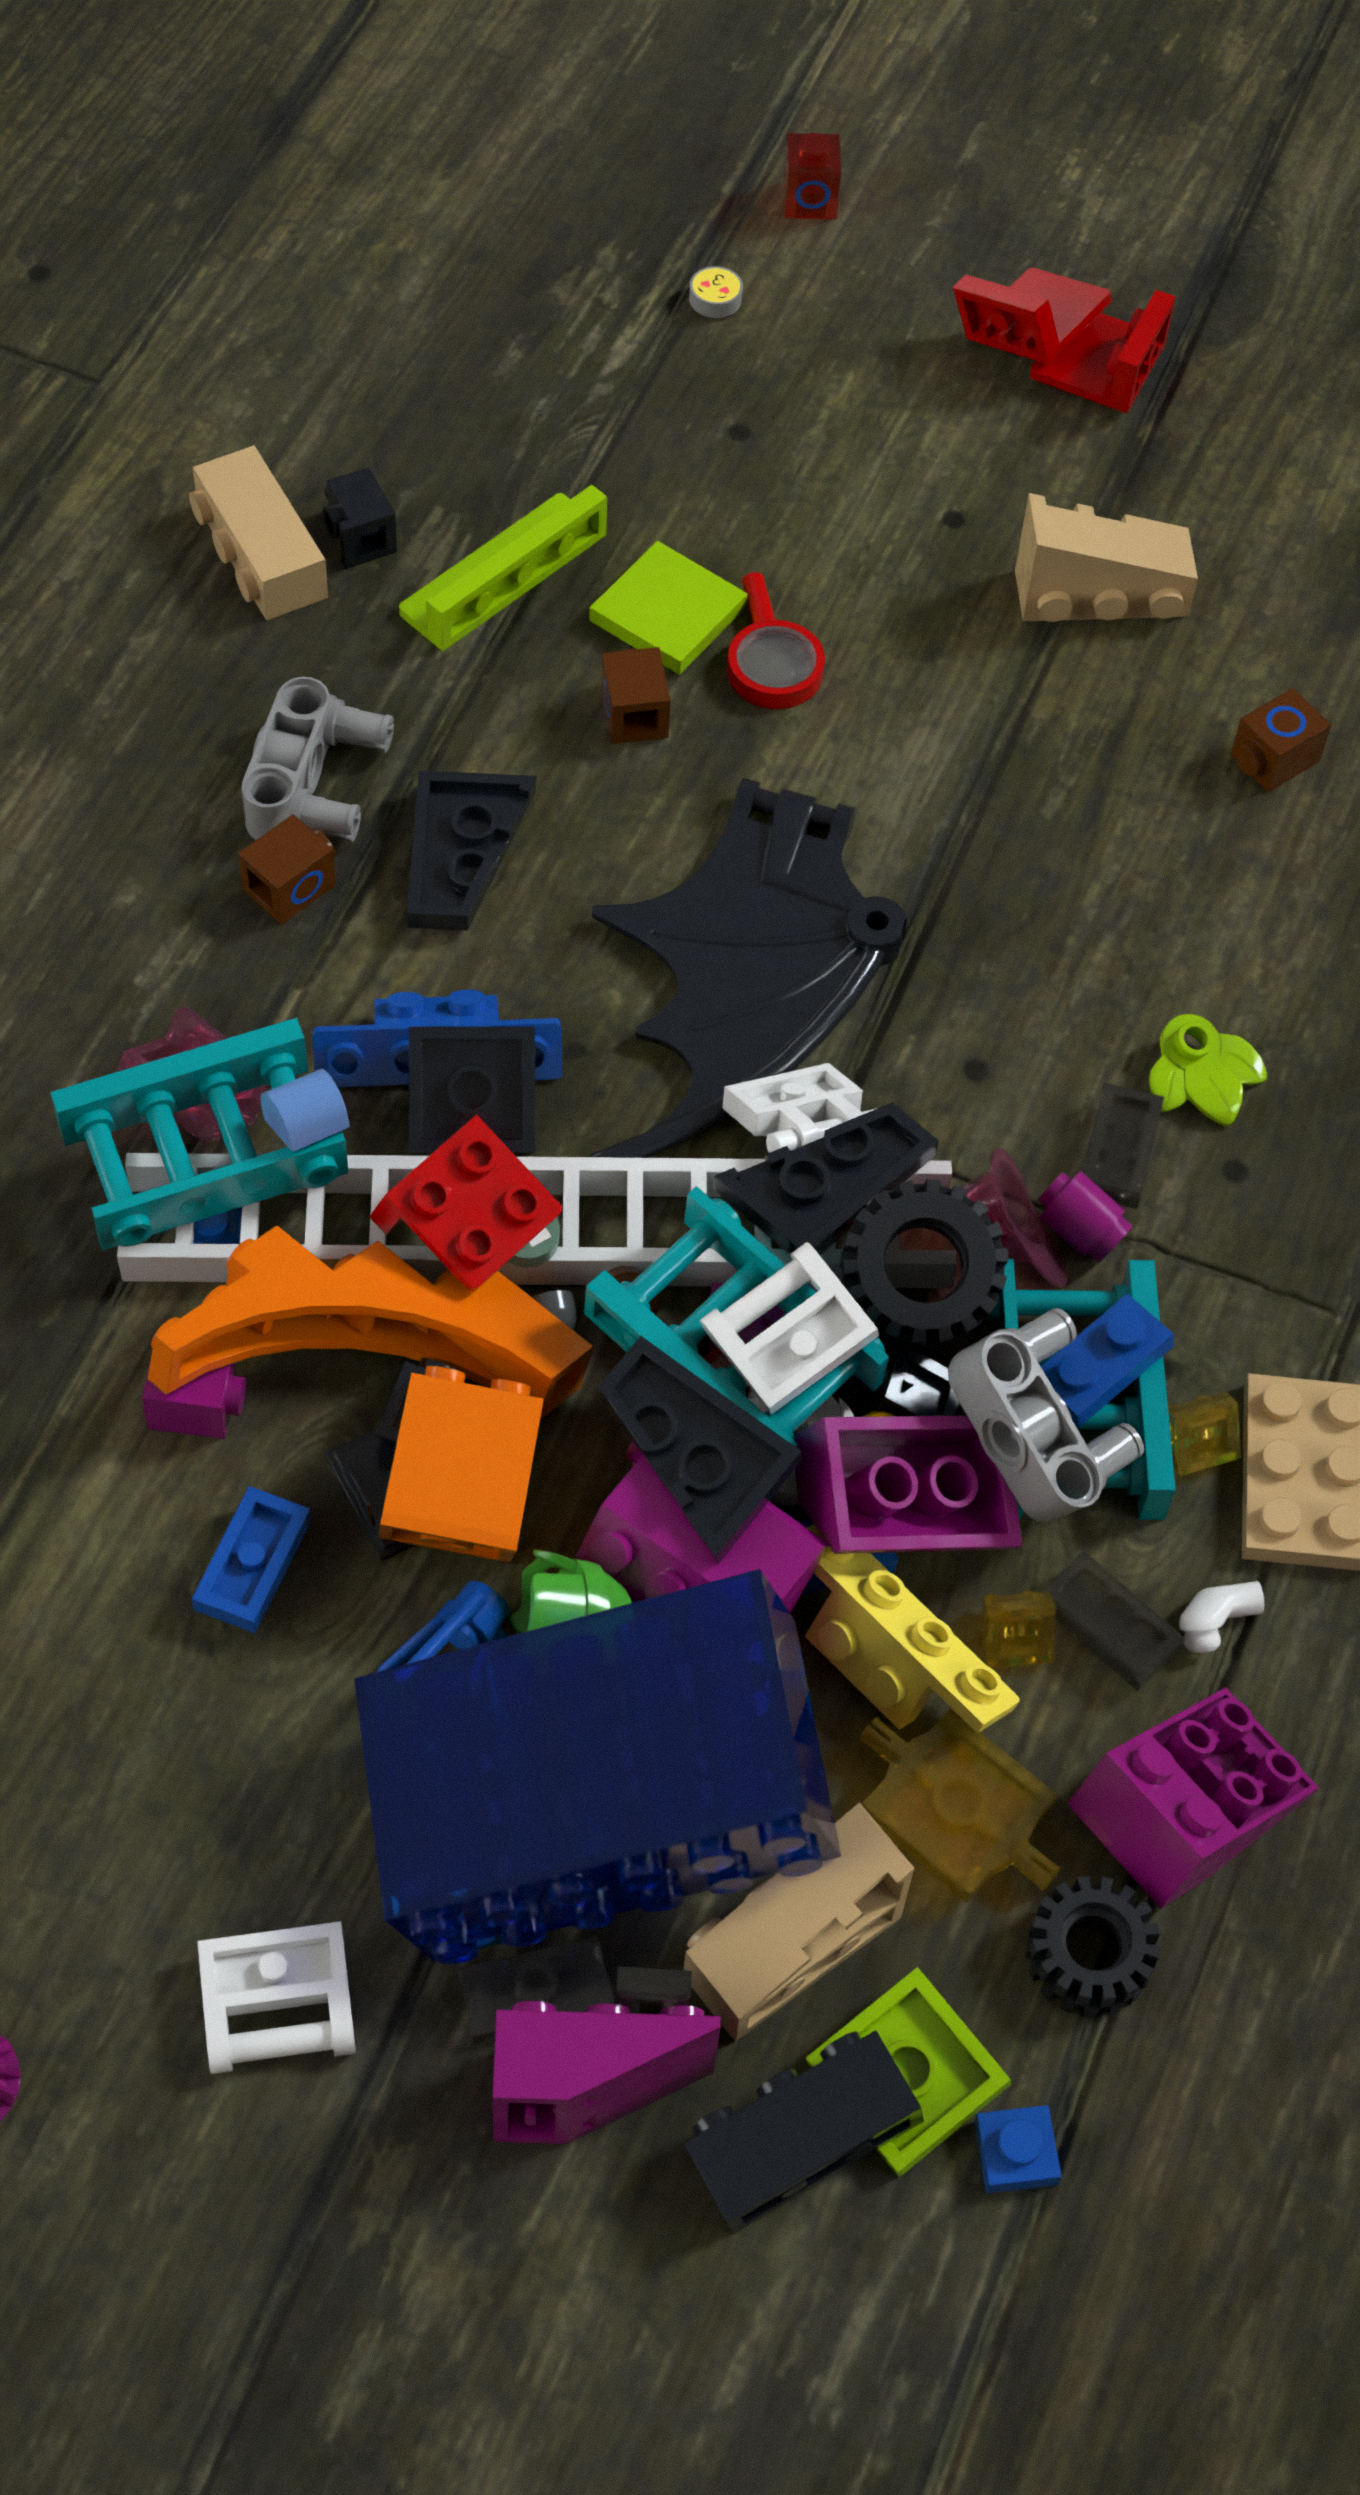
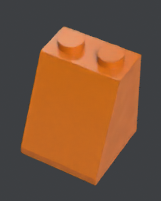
(462, 1465)

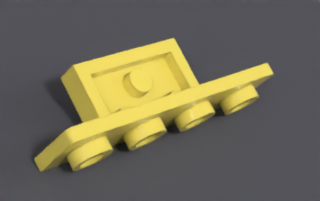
(898, 1647)

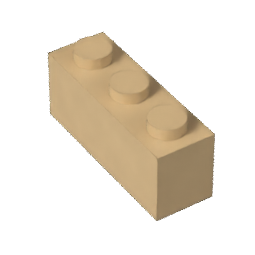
(258, 533)

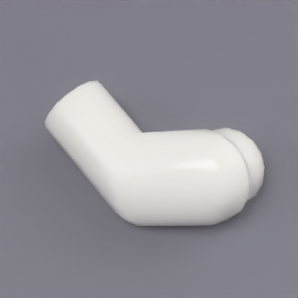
(1212, 1608)

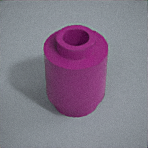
(1083, 1215)

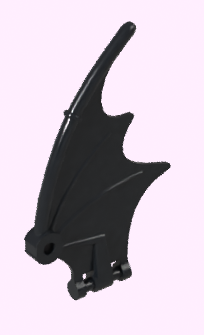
(762, 954)

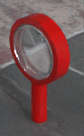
(772, 659)

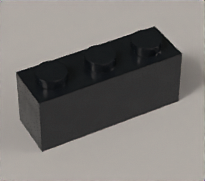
(803, 2128)

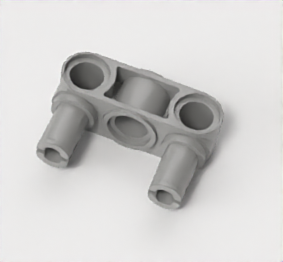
(292, 754)
(1028, 1423)

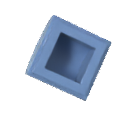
(305, 1110)

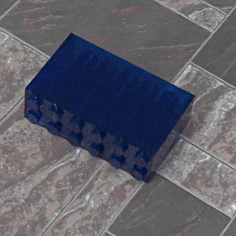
(594, 1769)

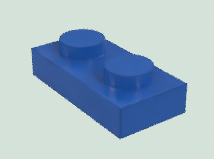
(1107, 1358)
(251, 1559)

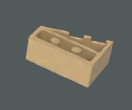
(1101, 567)
(799, 1927)

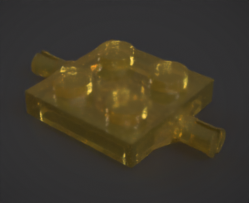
(959, 1805)

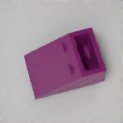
(1190, 1795)
(585, 2069)

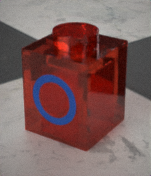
(812, 176)

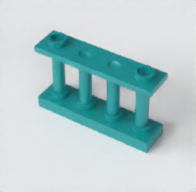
(176, 1083)
(626, 1314)
(1145, 1407)

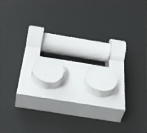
(800, 1344)
(272, 1974)

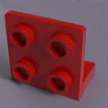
(1030, 317)
(1111, 356)
(470, 1204)

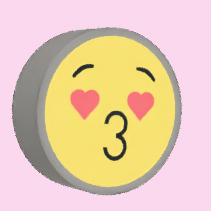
(715, 292)

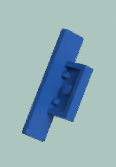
(381, 1051)

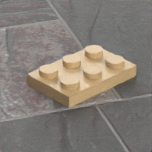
(1301, 1472)

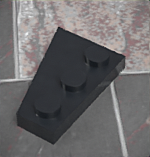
(460, 842)
(826, 1183)
(698, 1443)

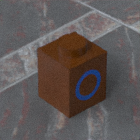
(635, 695)
(1280, 740)
(288, 868)

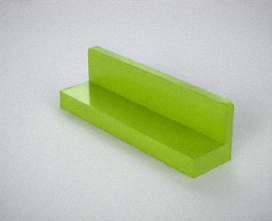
(506, 567)

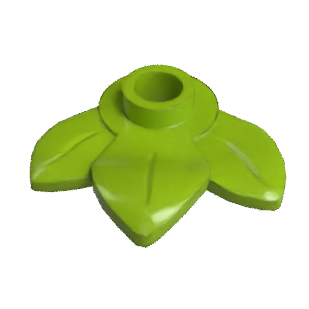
(1206, 1076)

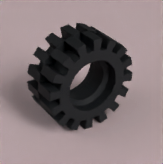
(1083, 1986)

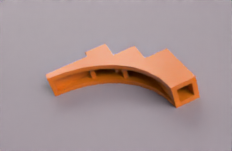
(374, 1302)

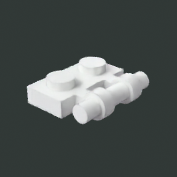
(794, 1105)

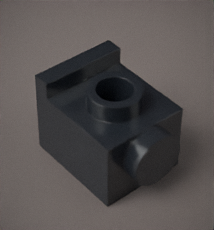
(360, 518)

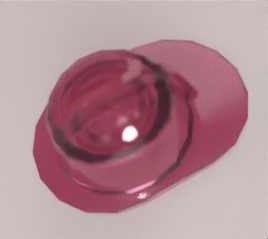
(1010, 1204)

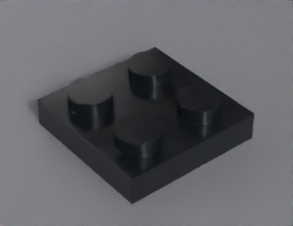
(468, 1074)

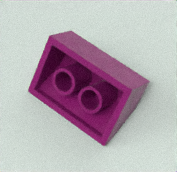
(904, 1486)
(655, 1550)

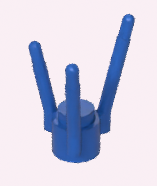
(464, 1622)

